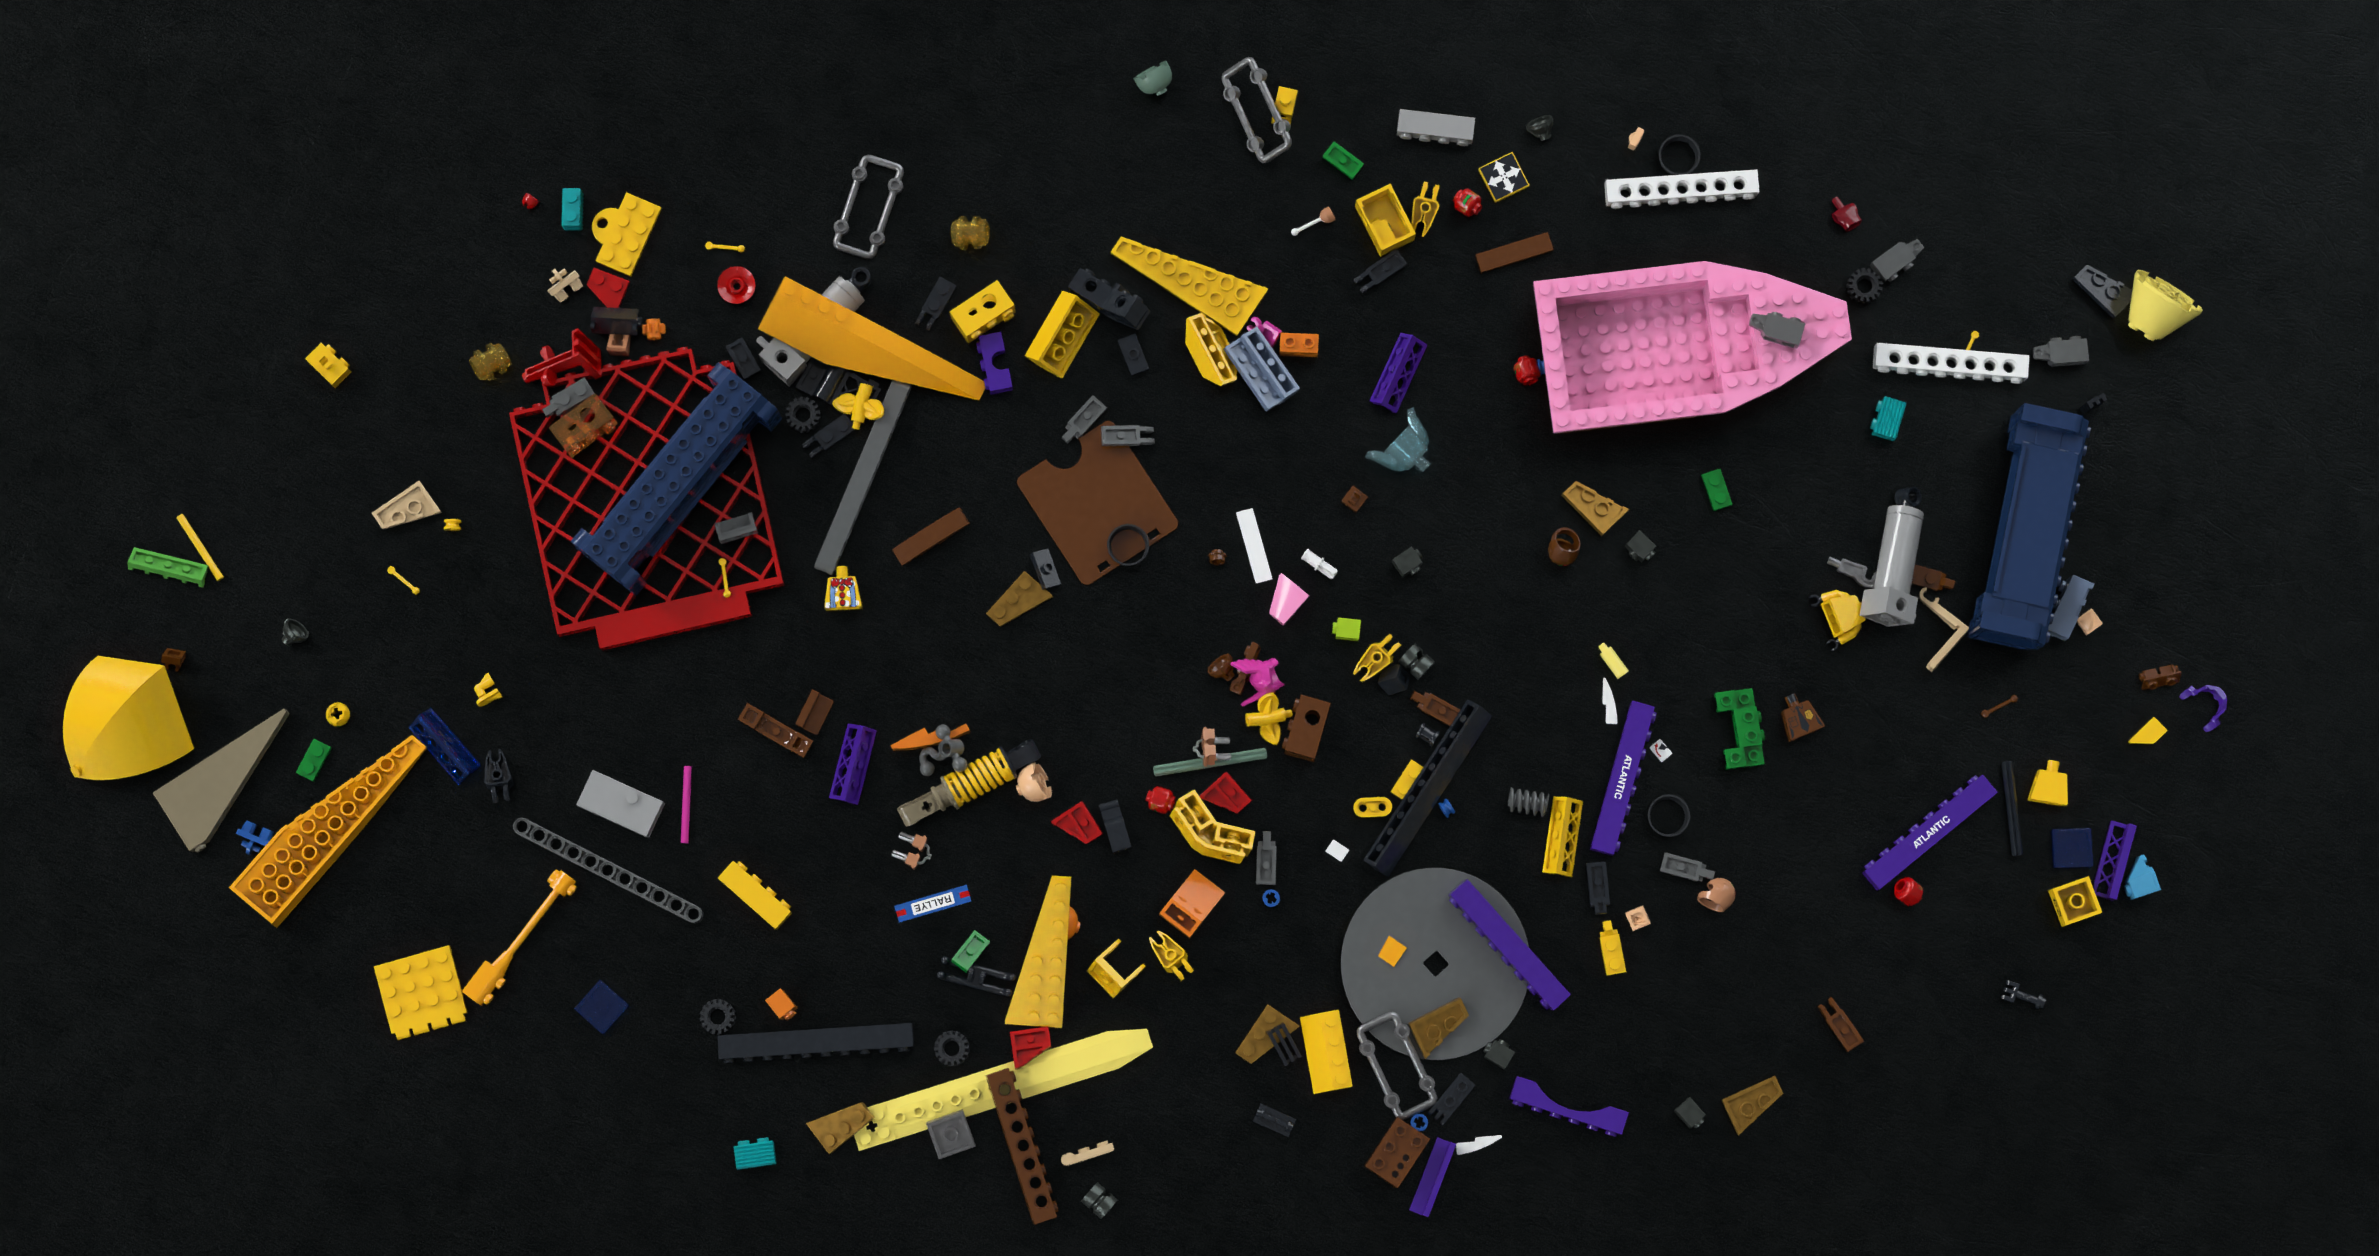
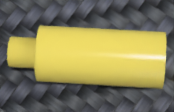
(1613, 661)

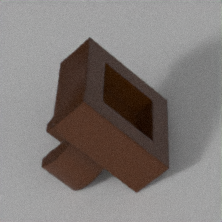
(1354, 499)
(174, 657)

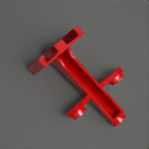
(583, 353)

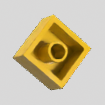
(2075, 901)

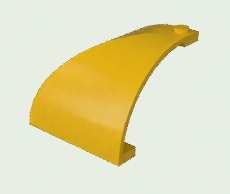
(122, 720)

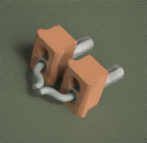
(1209, 749)
(917, 842)

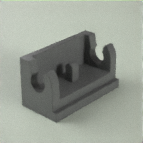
(736, 528)

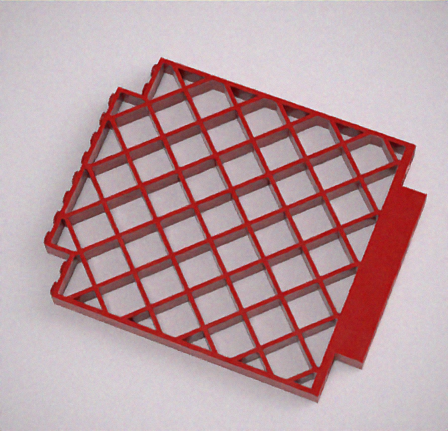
(672, 615)

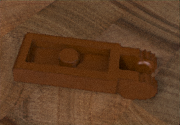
(1841, 1026)

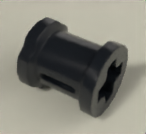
(1427, 734)

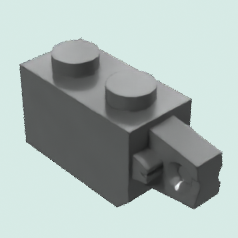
(1896, 259)
(1778, 328)
(2063, 352)
(569, 398)

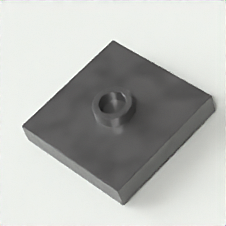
(950, 1134)

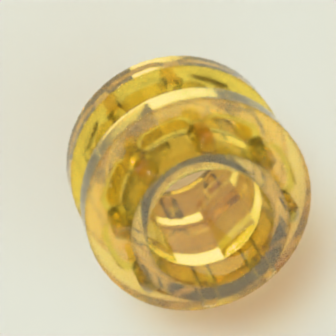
(970, 232)
(490, 361)

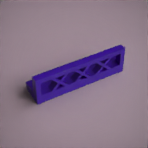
(1395, 369)
(856, 764)
(2121, 860)
(1432, 1177)

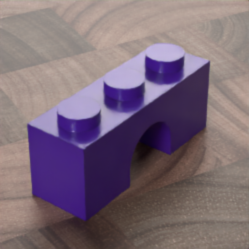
(990, 347)

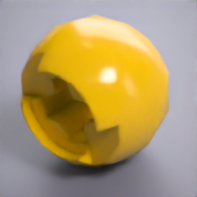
(331, 710)

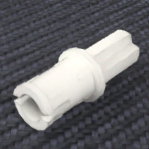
(1319, 564)

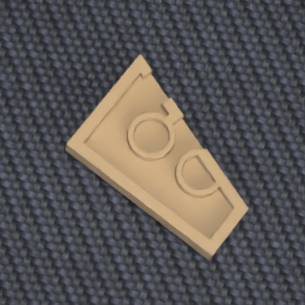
(406, 507)

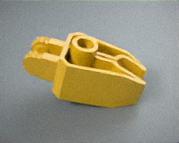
(1425, 206)
(1376, 658)
(1171, 956)

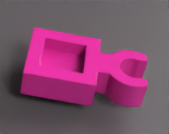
(1268, 330)

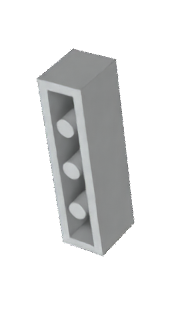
(1435, 126)

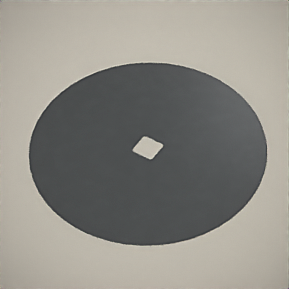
(1419, 916)

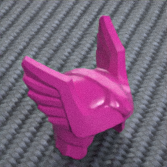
(1261, 676)

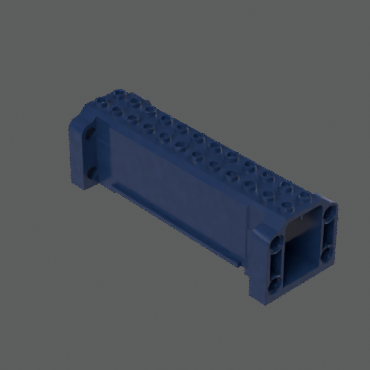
(677, 478)
(2032, 528)

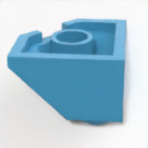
(2141, 879)

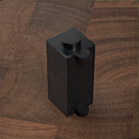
(615, 321)

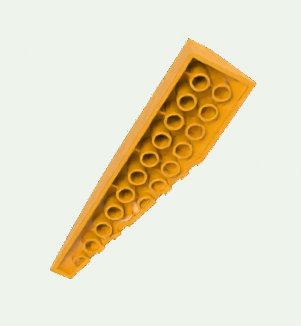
(857, 344)
(316, 839)

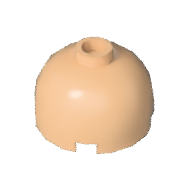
(1033, 784)

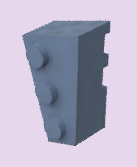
(2068, 606)

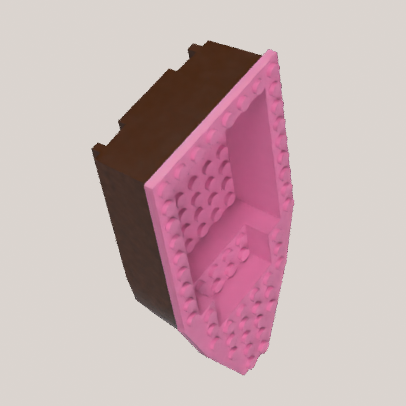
(1673, 342)

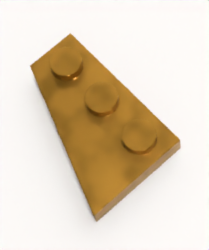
(1594, 508)
(1018, 599)
(1436, 1025)
(1257, 1040)
(1751, 1102)
(840, 1126)

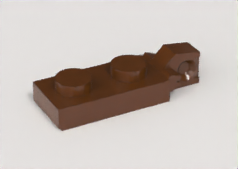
(1931, 579)
(1238, 684)
(1436, 707)

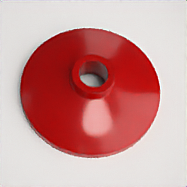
(733, 276)

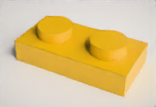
(1406, 779)

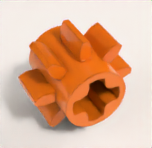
(653, 329)

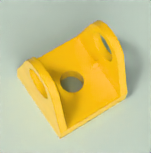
(1107, 976)

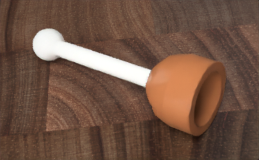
(1326, 216)

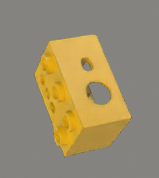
(1385, 220)
(975, 320)

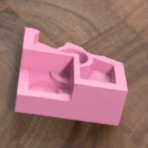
(1286, 600)

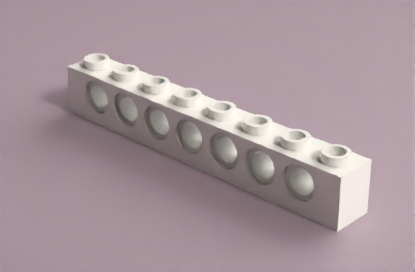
(1747, 178)
(2018, 362)

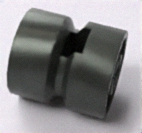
(1416, 661)
(1099, 1200)

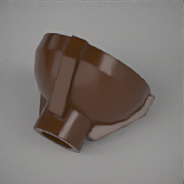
(1222, 667)

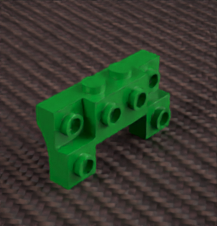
(1746, 728)

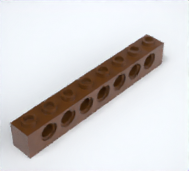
(1037, 1213)

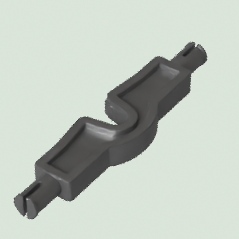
(1854, 571)

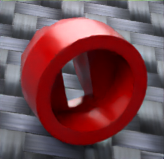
(530, 200)

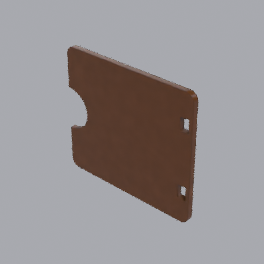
(1094, 498)

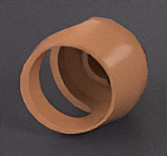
(1721, 893)

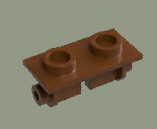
(2151, 679)

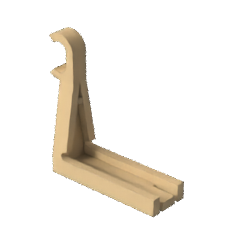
(1952, 621)

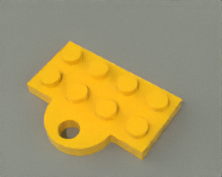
(625, 233)

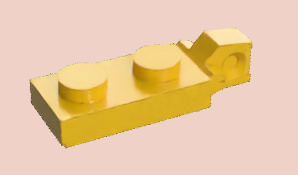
(1611, 950)

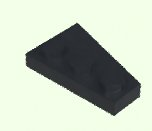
(2107, 293)

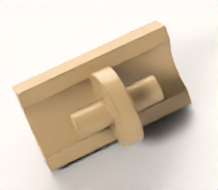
(571, 279)

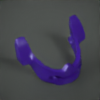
(2218, 694)

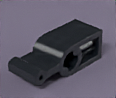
(1115, 826)

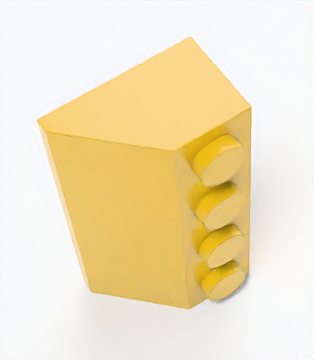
(1062, 334)
(1326, 1051)

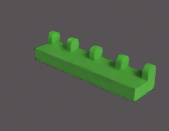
(168, 566)

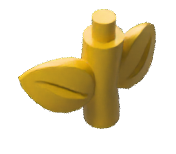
(859, 405)
(1268, 718)

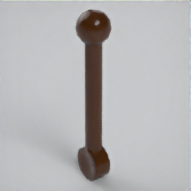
(1985, 713)

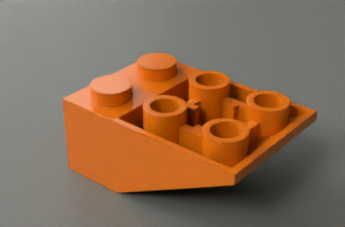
(1192, 903)

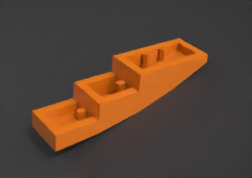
(922, 739)

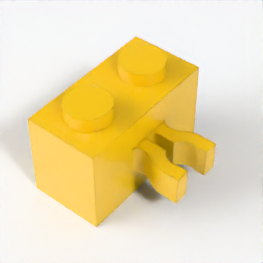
(328, 365)

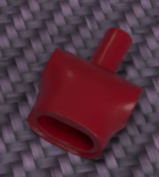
(1846, 215)

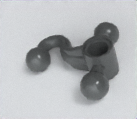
(947, 748)

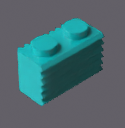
(572, 209)
(1888, 419)
(755, 1154)

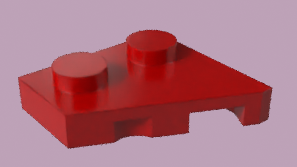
(608, 287)
(1226, 794)
(1079, 823)
(1029, 1044)

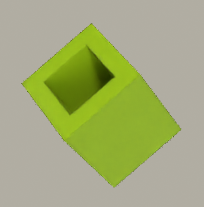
(1347, 629)

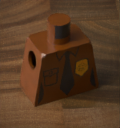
(1800, 718)

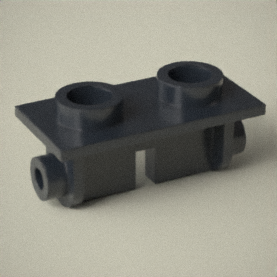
(1274, 1120)

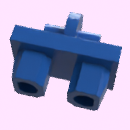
(247, 832)

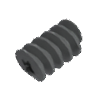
(1528, 802)

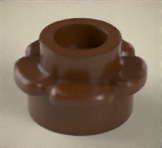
(1217, 557)

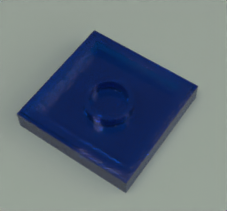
(2072, 848)
(601, 1007)

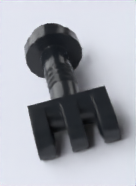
(2038, 1001)

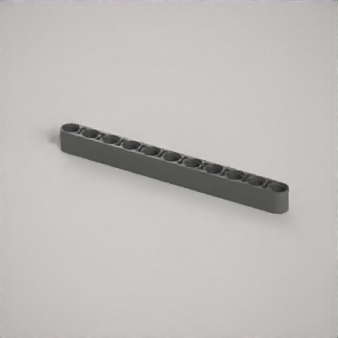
(862, 478)
(598, 869)

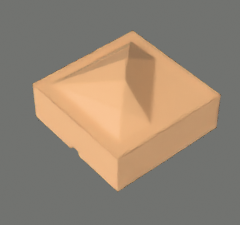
(1635, 138)
(2089, 621)
(1637, 918)

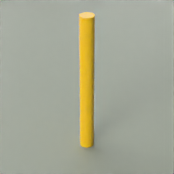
(200, 547)

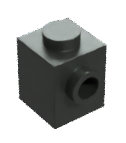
(1640, 547)
(1408, 562)
(1498, 1053)
(1690, 1113)

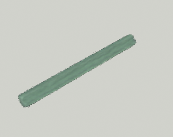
(1197, 764)

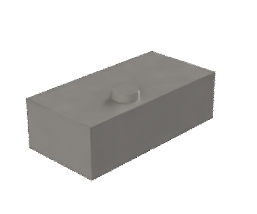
(620, 804)

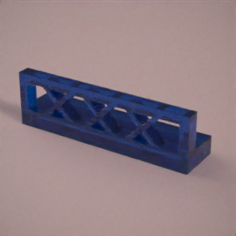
(445, 743)

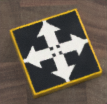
(1503, 177)

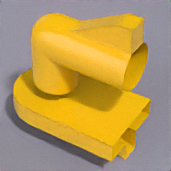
(485, 698)

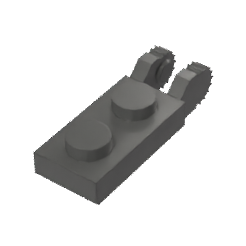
(1125, 435)

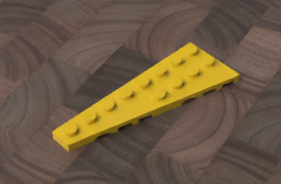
(1211, 292)
(1041, 984)

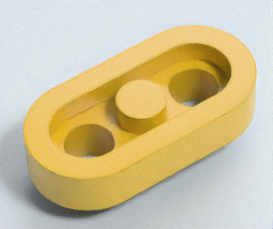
(1372, 805)

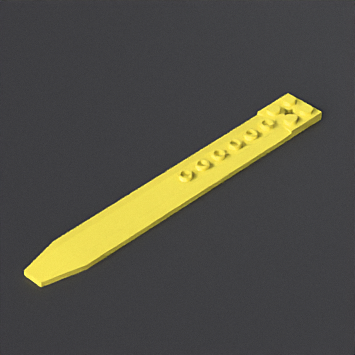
(972, 1094)

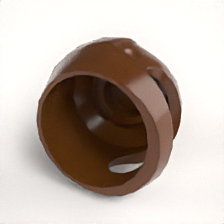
(1561, 550)

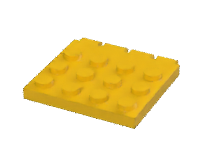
(421, 992)

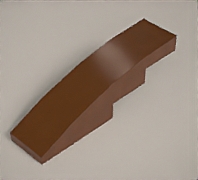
(931, 536)

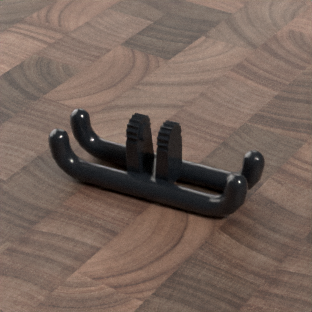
(976, 978)

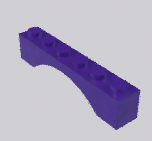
(1529, 1093)

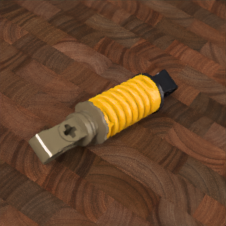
(975, 779)

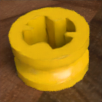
(452, 524)

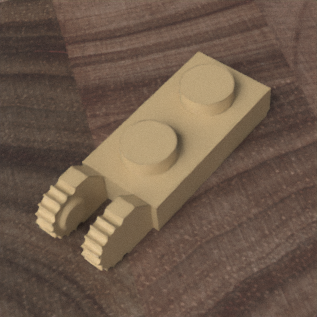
(1086, 1153)

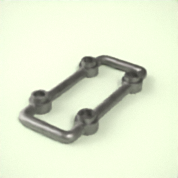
(1280, 126)
(876, 238)
(1402, 1032)

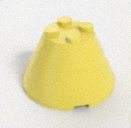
(2159, 307)

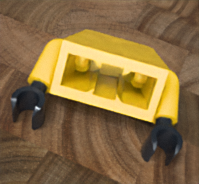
(1842, 615)

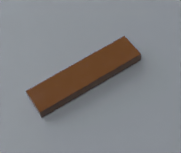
(1514, 252)

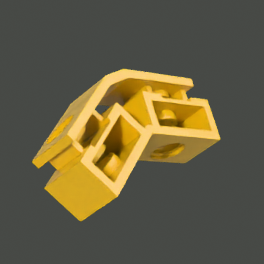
(1206, 834)

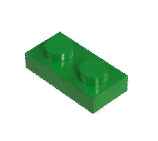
(1343, 160)
(1716, 489)
(313, 760)
(970, 951)

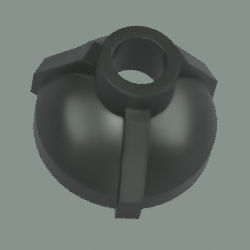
(1541, 127)
(294, 632)

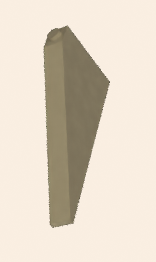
(205, 793)

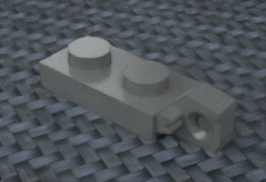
(1084, 419)
(1266, 861)
(1685, 868)

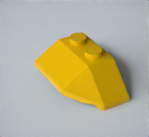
(1206, 345)

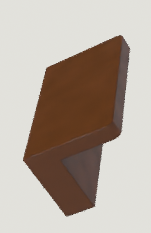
(814, 712)

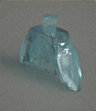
(1406, 449)

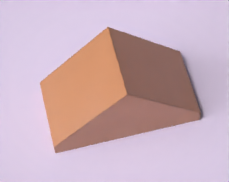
(619, 345)

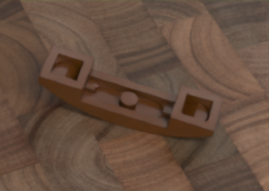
(775, 730)

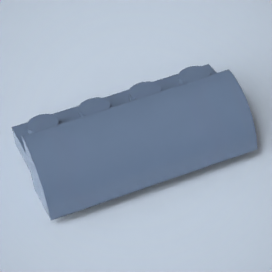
(1261, 369)

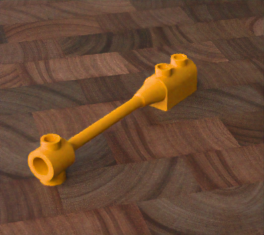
(491, 975)

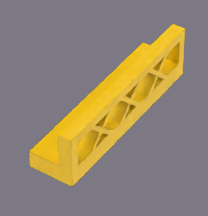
(1559, 835)

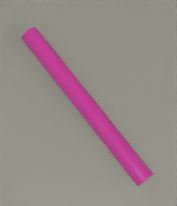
(686, 804)

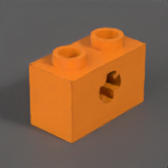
(1299, 344)
(782, 1005)

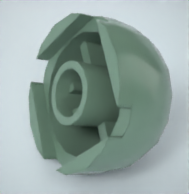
(1154, 79)

